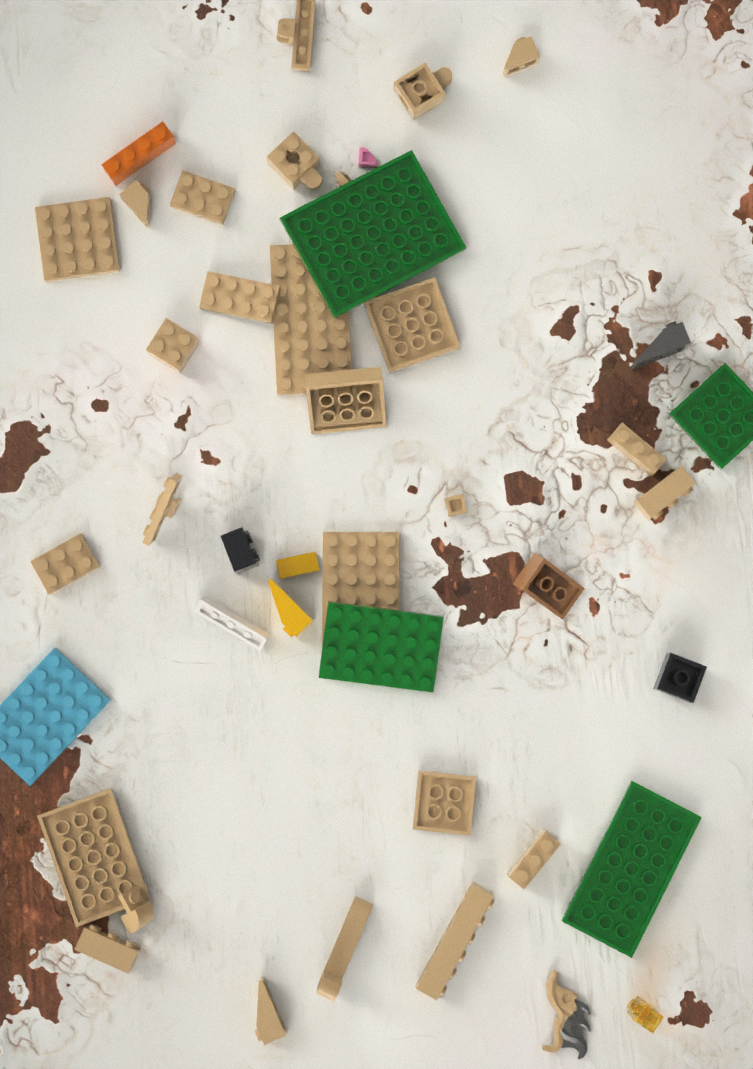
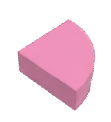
(366, 159)

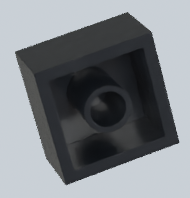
(240, 551)
(680, 677)

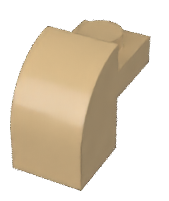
(138, 910)

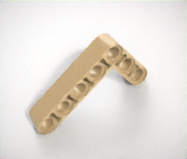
(332, 975)

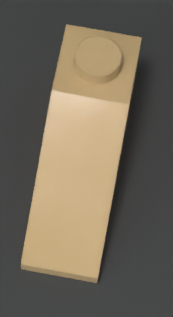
(269, 1022)

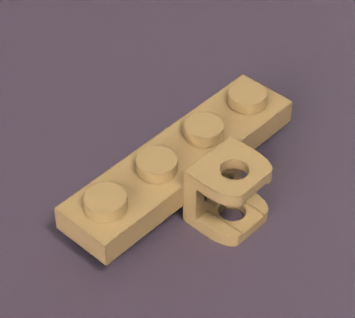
(299, 34)
(165, 506)

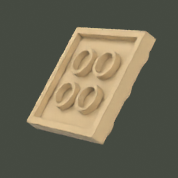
(444, 802)

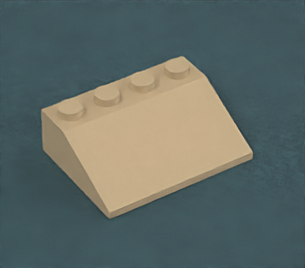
(345, 400)

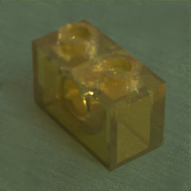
(644, 1014)

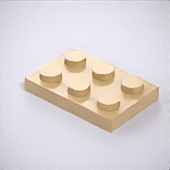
(202, 197)
(65, 564)

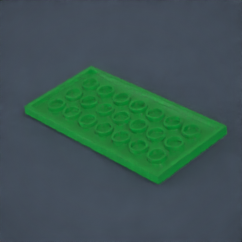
(631, 869)

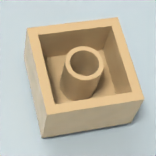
(173, 345)

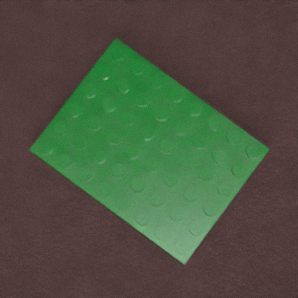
(372, 233)

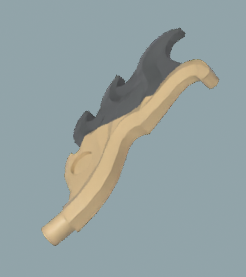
(569, 1020)

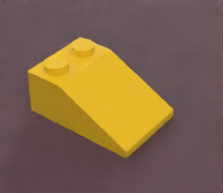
(291, 615)

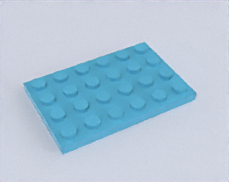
(46, 715)

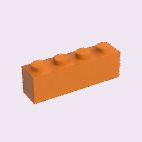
(139, 153)

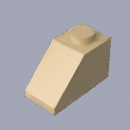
(521, 56)
(138, 200)

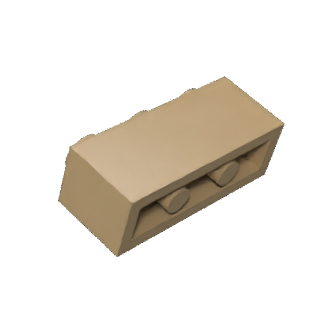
(636, 449)
(665, 493)
(533, 859)
(108, 948)

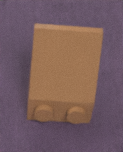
(548, 586)

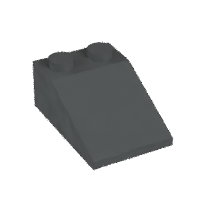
(669, 342)

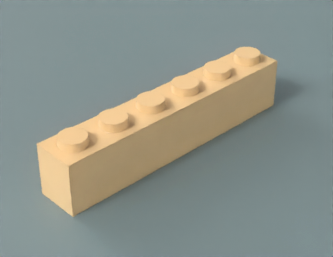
(454, 941)

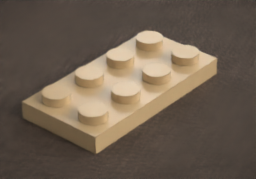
(240, 297)

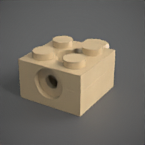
(422, 84)
(296, 163)

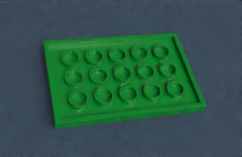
(381, 646)

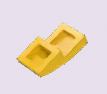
(297, 565)

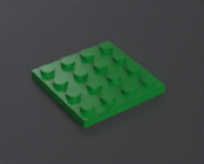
(718, 416)

